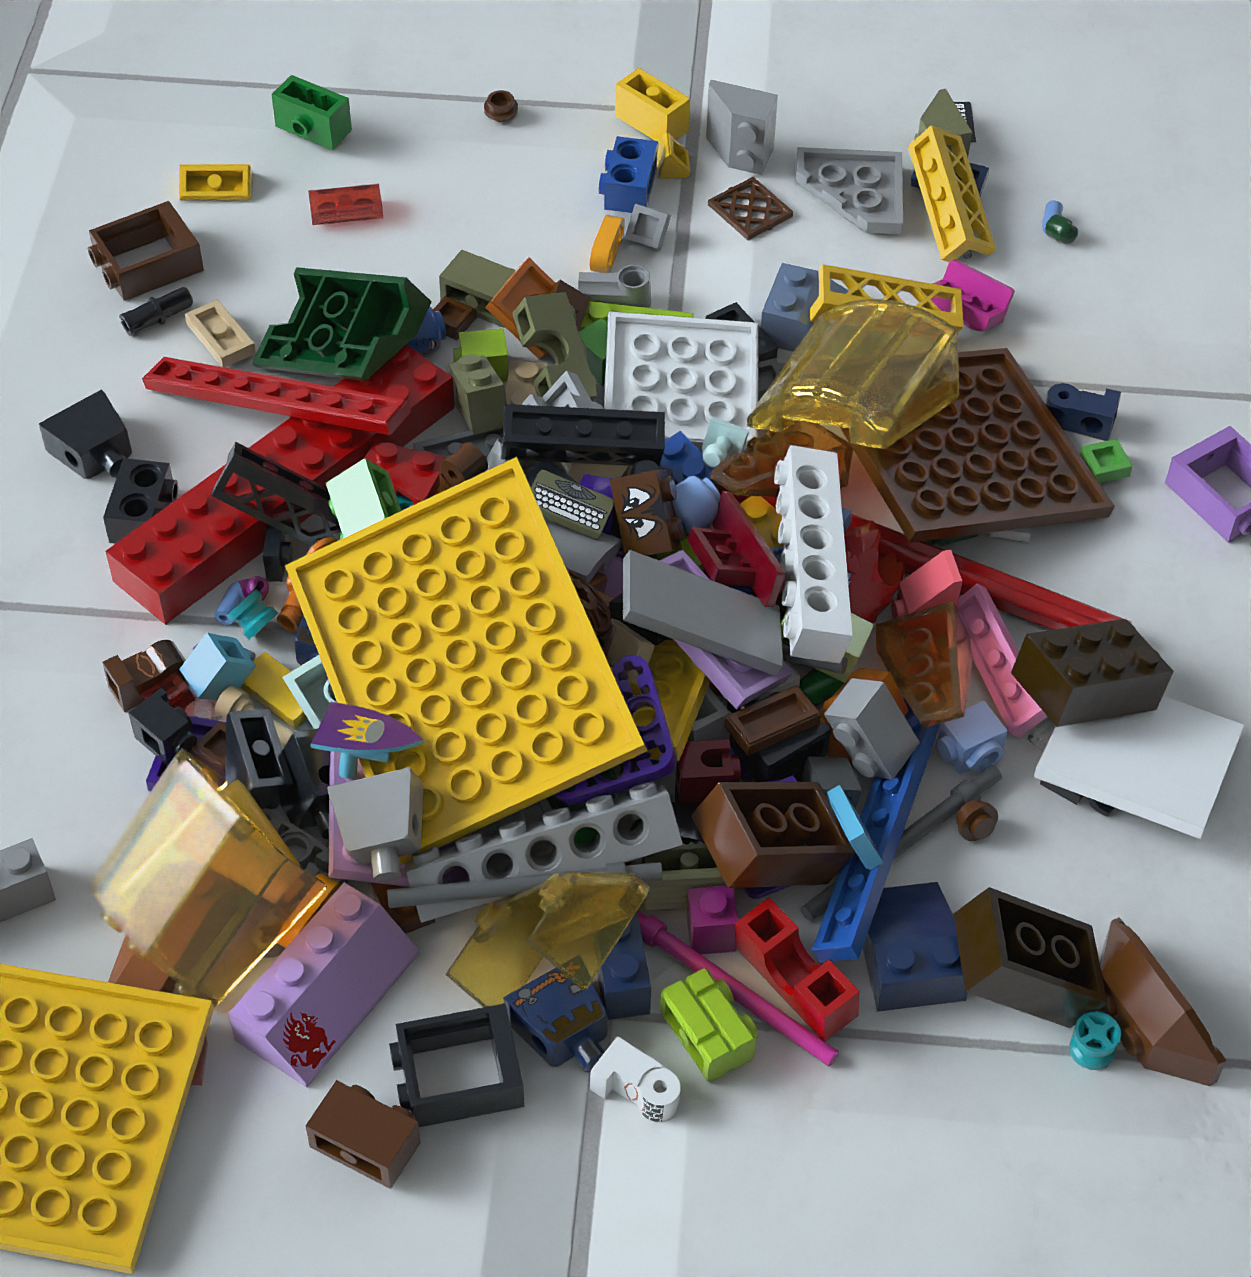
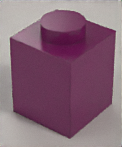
(711, 919)

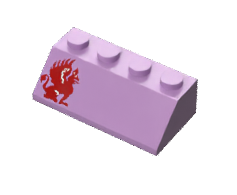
(323, 985)

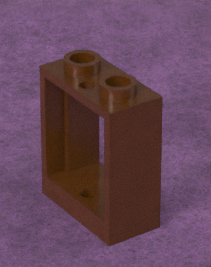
(138, 230)

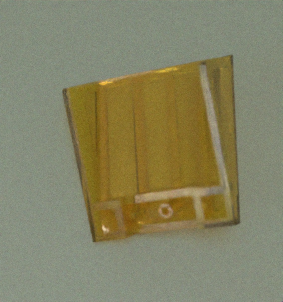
(866, 370)

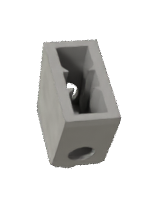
(380, 819)

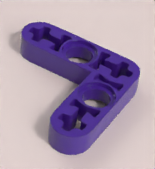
(654, 735)

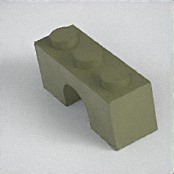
(551, 324)

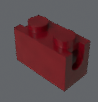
(702, 768)

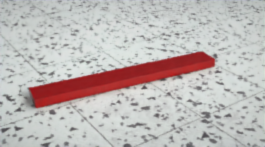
(278, 395)

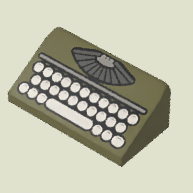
(572, 504)

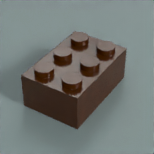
(772, 834)

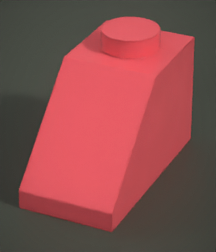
(929, 586)

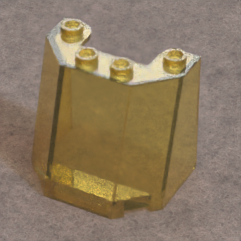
(200, 883)

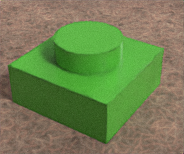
(1107, 460)

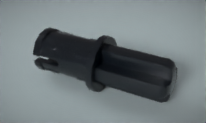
(156, 310)

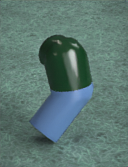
(1056, 225)

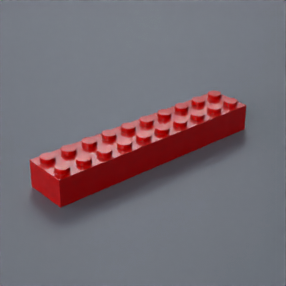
(205, 541)

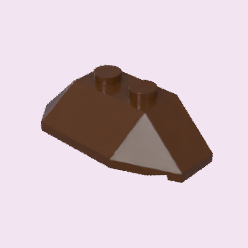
(1153, 1013)

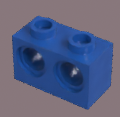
(629, 174)

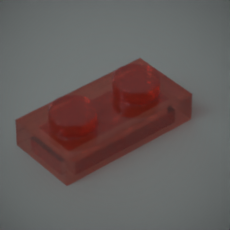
(345, 204)

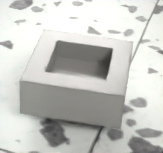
(648, 226)

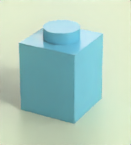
(216, 665)

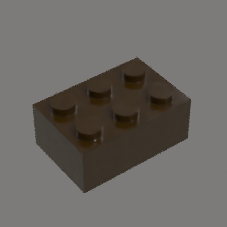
(1091, 672)
(1029, 958)

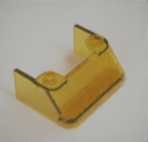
(566, 919)

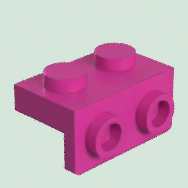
(983, 297)

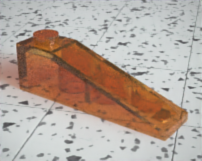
(754, 468)
(929, 661)

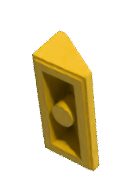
(215, 181)

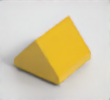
(672, 159)

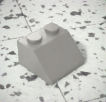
(741, 125)

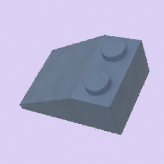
(789, 303)

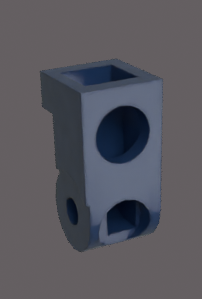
(1083, 410)

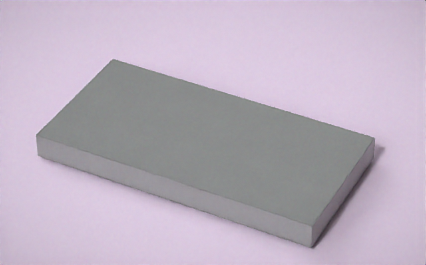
(701, 613)

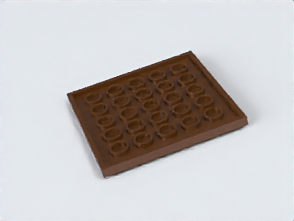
(985, 461)

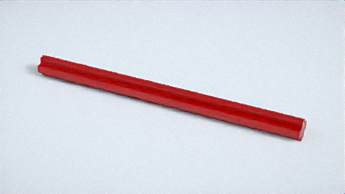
(1007, 591)

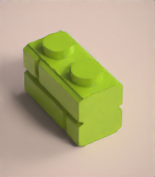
(709, 1024)

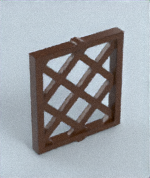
(734, 192)

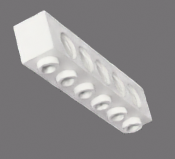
(813, 555)

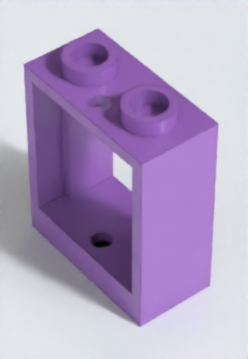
(1203, 458)

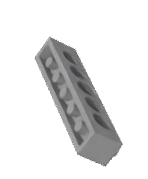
(654, 834)

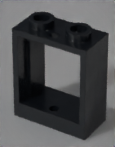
(451, 1031)

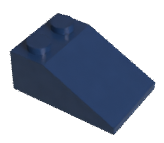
(913, 949)

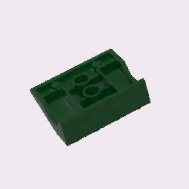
(344, 324)

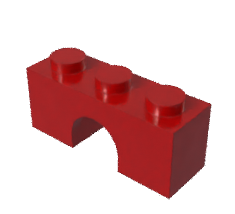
(813, 991)

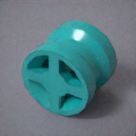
(252, 614)
(1095, 1028)

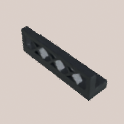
(582, 435)
(276, 481)

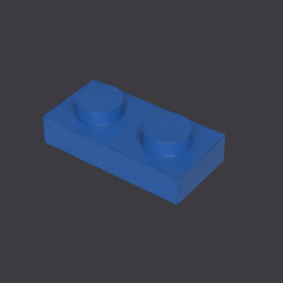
(684, 459)

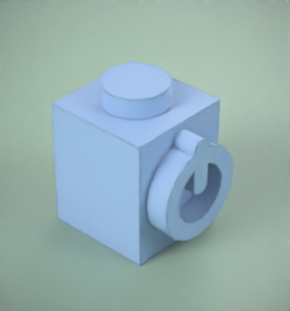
(972, 740)

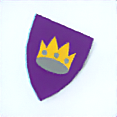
(361, 734)

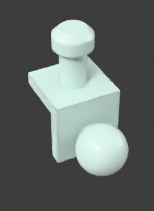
(722, 441)

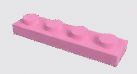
(994, 658)

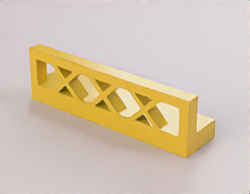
(946, 194)
(889, 287)

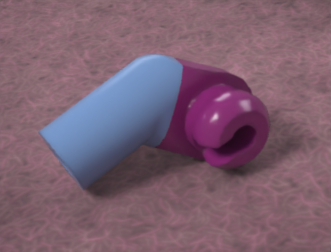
(237, 593)

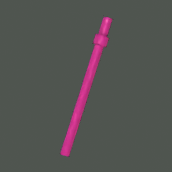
(655, 933)

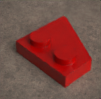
(410, 470)

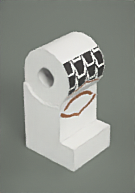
(637, 1079)

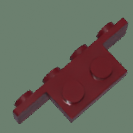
(737, 553)

